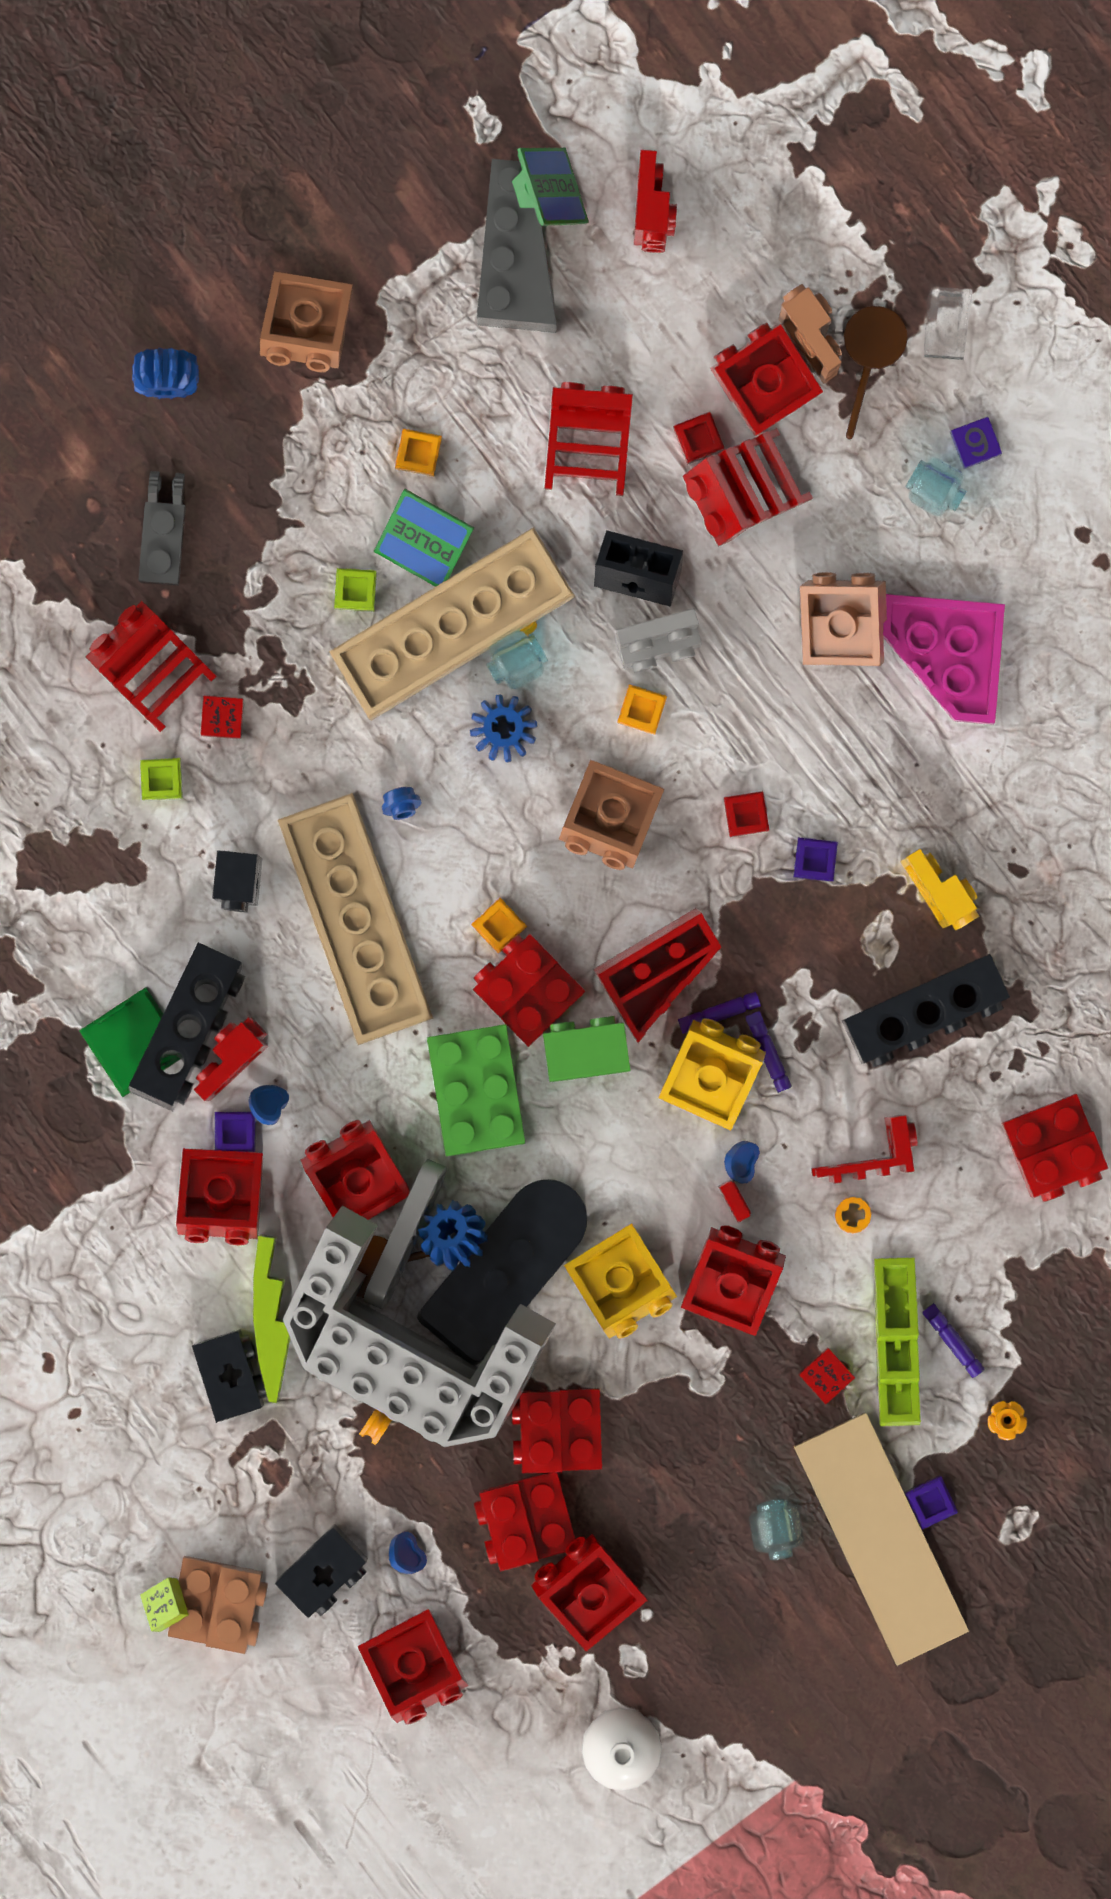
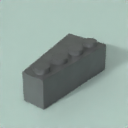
(514, 261)

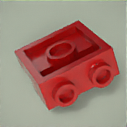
(654, 214)
(765, 377)
(527, 988)
(237, 1049)
(1055, 1148)
(355, 1172)
(219, 1195)
(734, 1279)
(558, 1430)
(525, 1520)
(587, 1591)
(413, 1668)

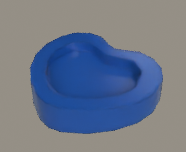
(267, 1103)
(741, 1161)
(405, 1554)

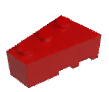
(657, 969)

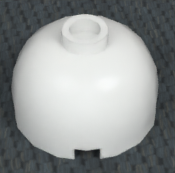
(621, 1749)

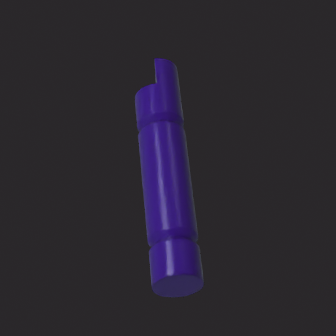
(722, 1011)
(771, 1058)
(953, 1340)

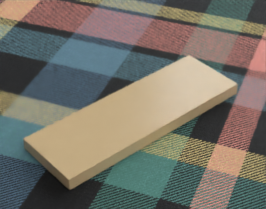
(451, 624)
(355, 919)
(881, 1538)

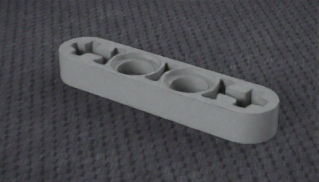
(405, 1234)

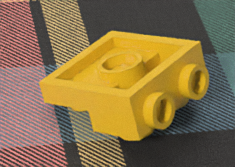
(948, 900)
(713, 1073)
(621, 1282)

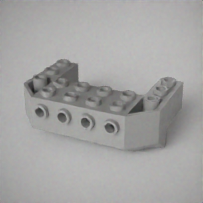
(395, 1366)

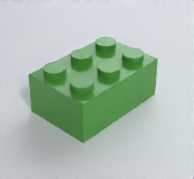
(586, 1051)
(476, 1090)

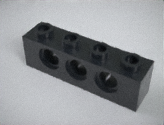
(204, 967)
(979, 975)

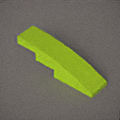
(270, 1332)
(897, 1341)

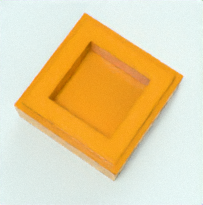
(418, 452)
(642, 709)
(499, 925)

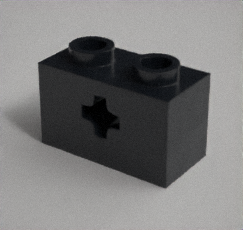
(638, 568)
(237, 880)
(212, 1360)
(330, 1549)

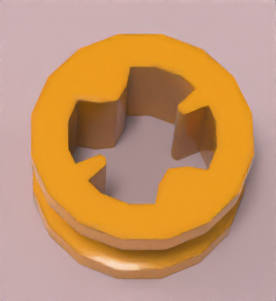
(844, 1206)
(376, 1426)

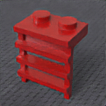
(589, 411)
(728, 498)
(131, 647)
(900, 1138)

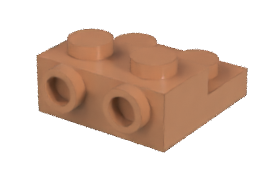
(305, 321)
(806, 322)
(843, 620)
(610, 815)
(219, 1604)

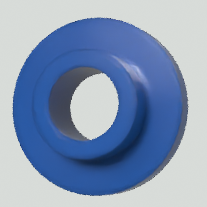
(401, 803)

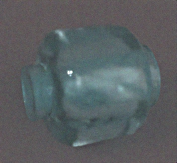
(936, 486)
(516, 660)
(776, 1528)

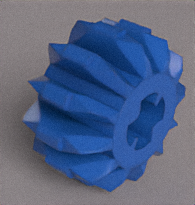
(165, 373)
(512, 718)
(452, 1250)

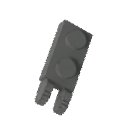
(162, 533)

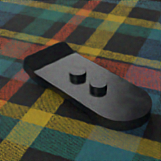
(516, 1262)

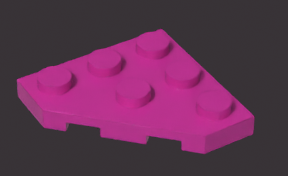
(950, 650)

